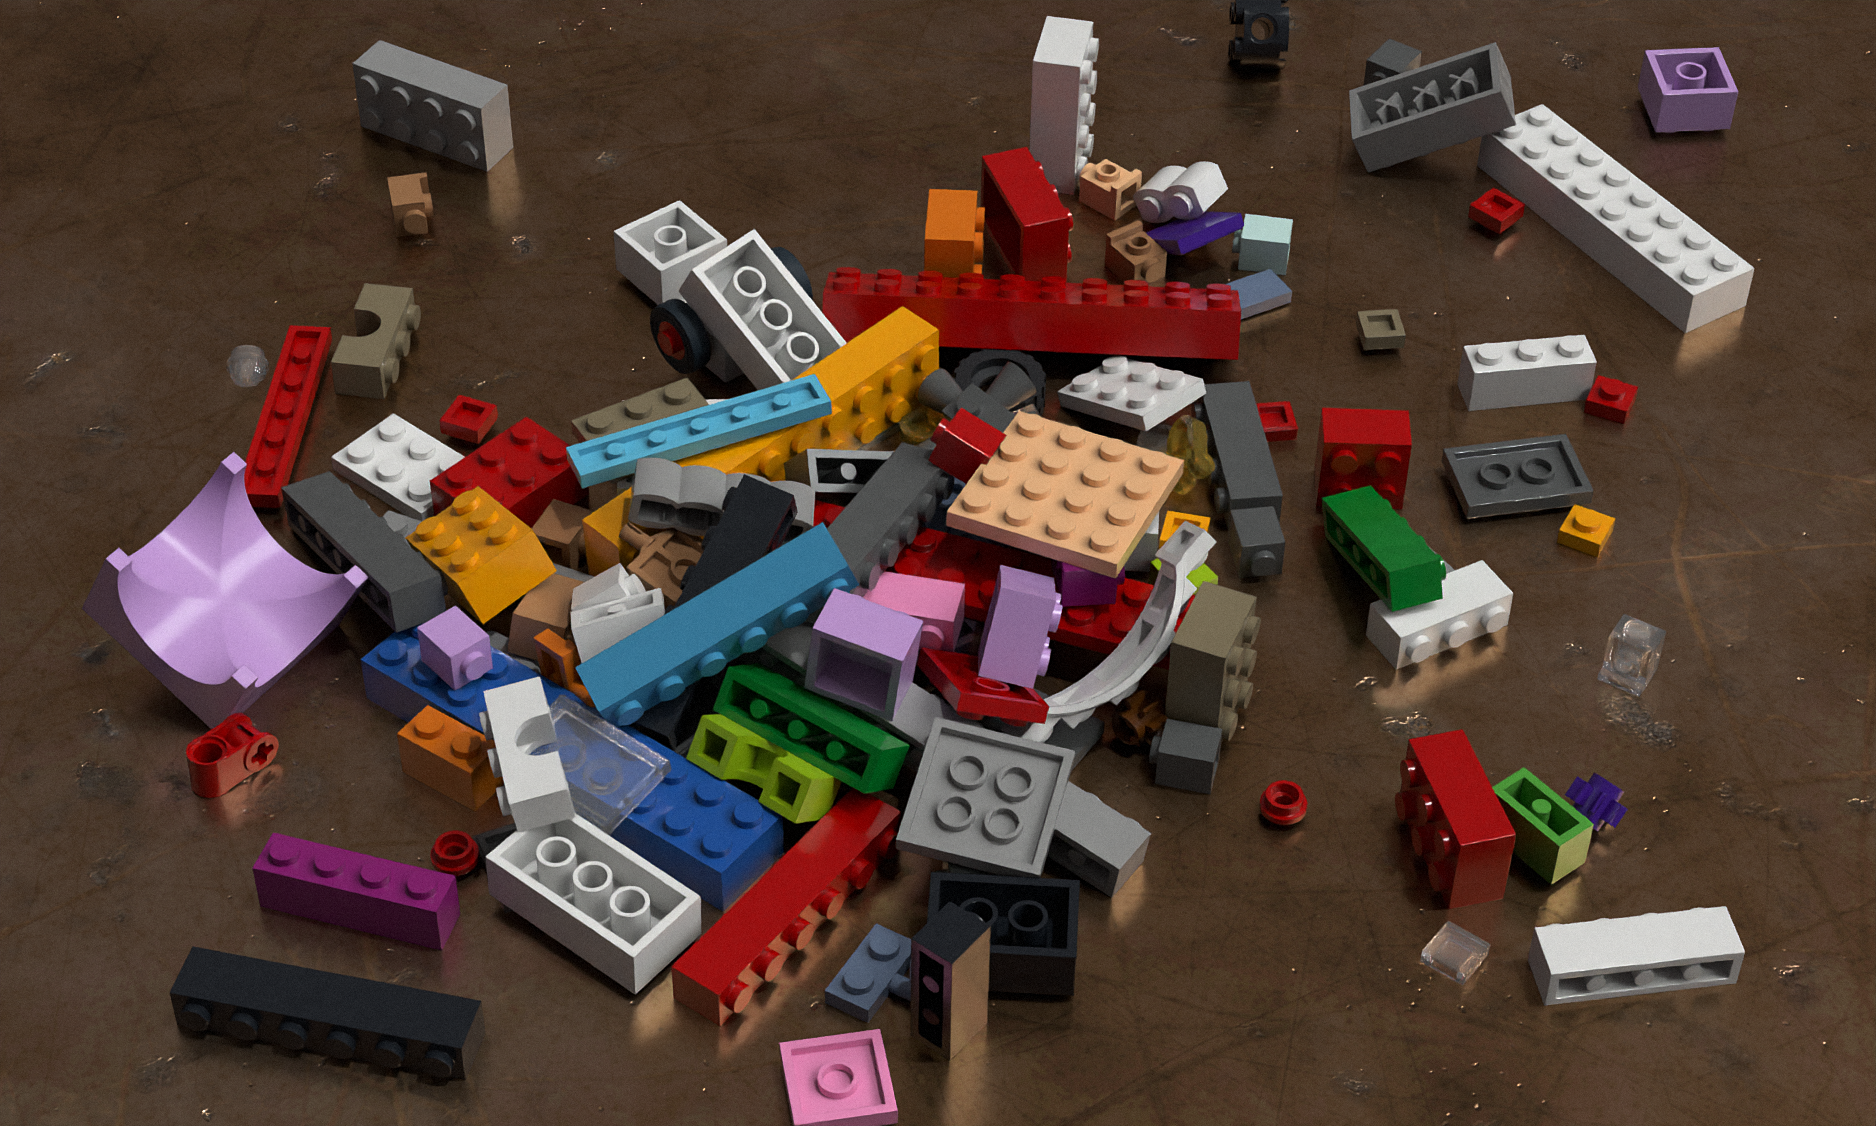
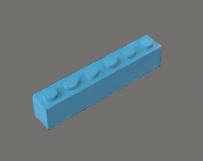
(716, 627)

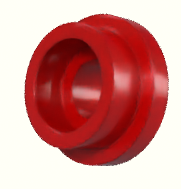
(1283, 803)
(454, 853)

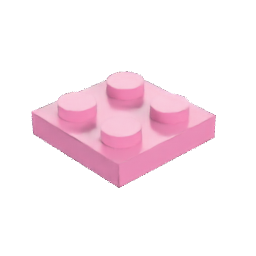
(839, 1080)

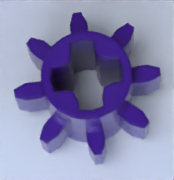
(1597, 800)

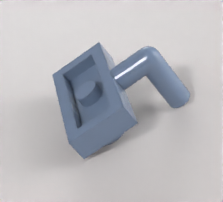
(872, 974)

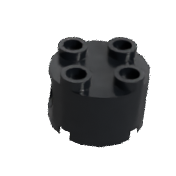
(1248, 50)

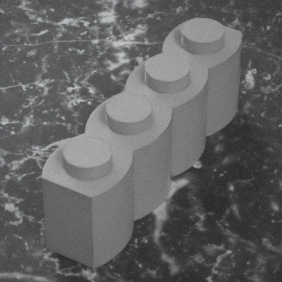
(694, 494)

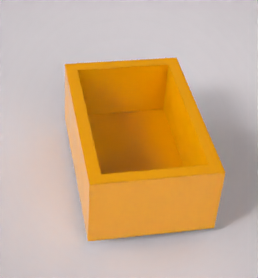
(482, 553)

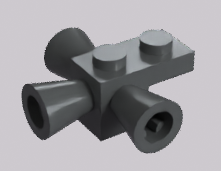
(945, 396)

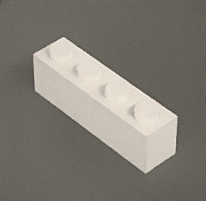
(1635, 955)

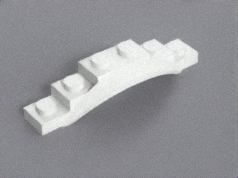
(1143, 645)

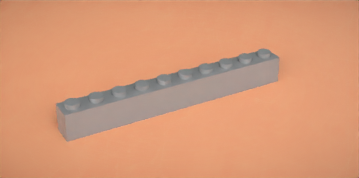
(1087, 835)

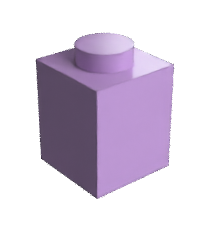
(455, 647)

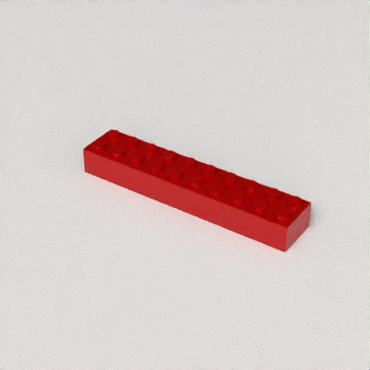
(1044, 313)

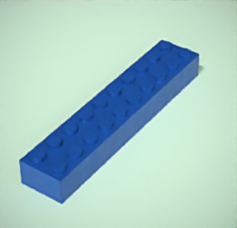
(686, 826)

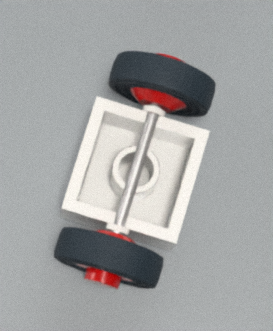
(690, 344)

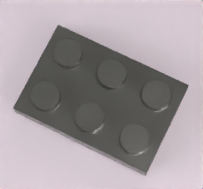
(1517, 476)

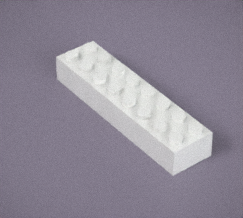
(1617, 219)

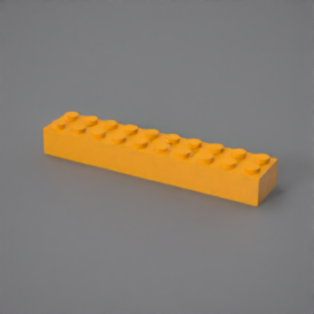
(870, 389)

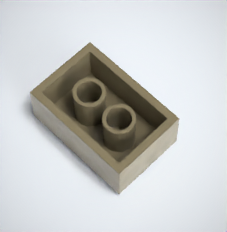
(1213, 659)

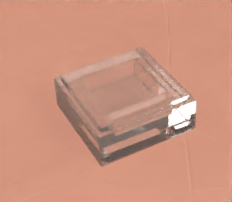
(1455, 952)

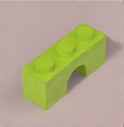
(788, 782)

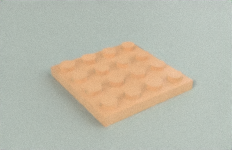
(1066, 494)

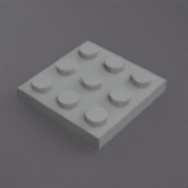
(985, 800)

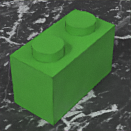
(1548, 829)

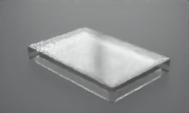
(602, 765)

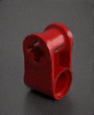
(225, 755)

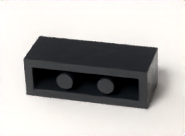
(949, 980)

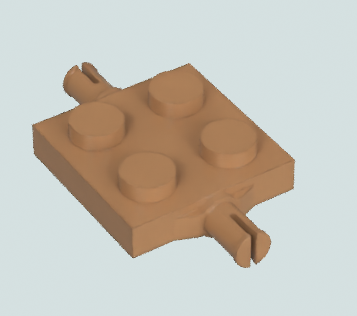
(662, 559)

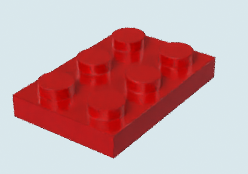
(978, 696)

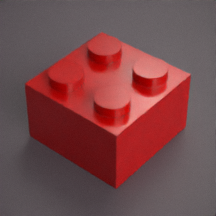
(1363, 450)

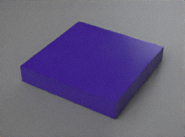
(1187, 235)

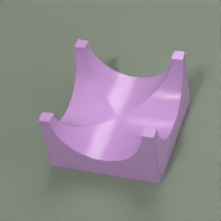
(218, 601)

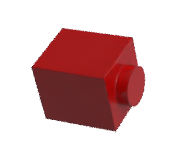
(964, 444)

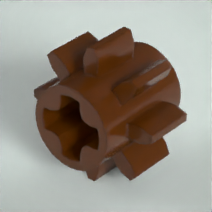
(1139, 718)

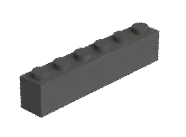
(888, 514)
(348, 534)

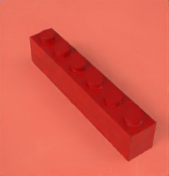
(786, 907)

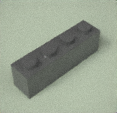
(1239, 449)

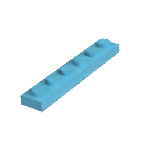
(699, 430)

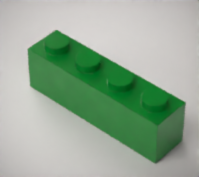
(1383, 548)
(811, 727)

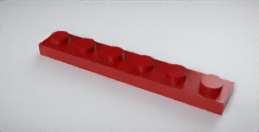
(285, 414)

